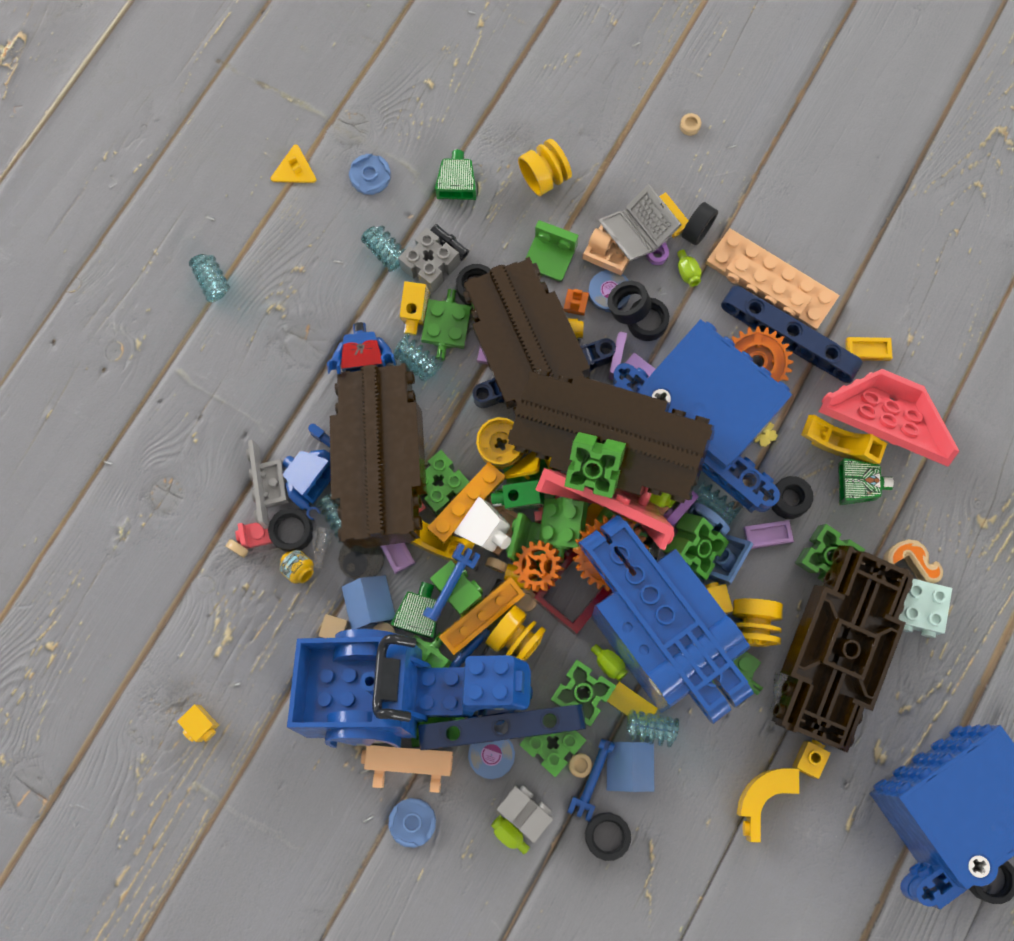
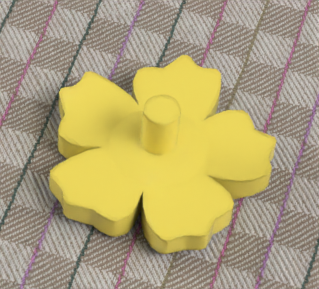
(766, 436)

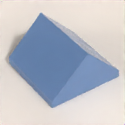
(730, 561)
(368, 602)
(631, 767)

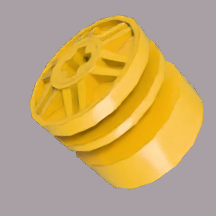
(545, 167)
(487, 442)
(757, 620)
(515, 636)

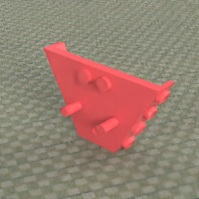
(906, 422)
(622, 503)

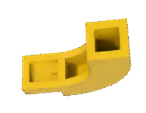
(842, 442)
(434, 546)
(758, 792)

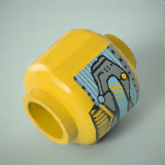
(296, 566)

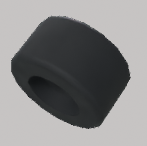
(804, 492)

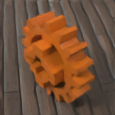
(546, 560)

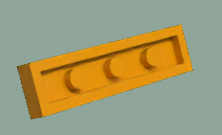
(480, 486)
(481, 615)

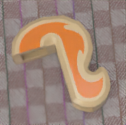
(917, 559)

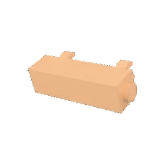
(407, 760)

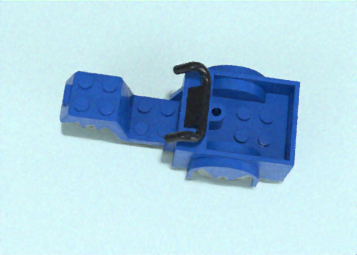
(377, 688)

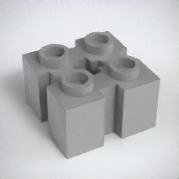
(418, 262)
(525, 812)

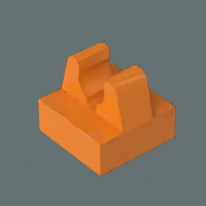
(576, 302)

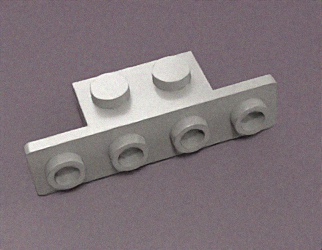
(268, 484)

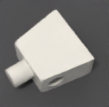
(484, 526)

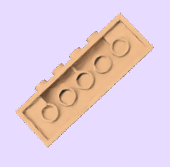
(772, 279)

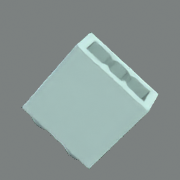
(926, 608)

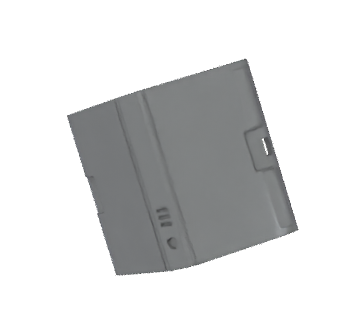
(642, 225)

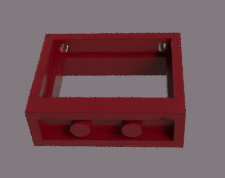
(584, 615)

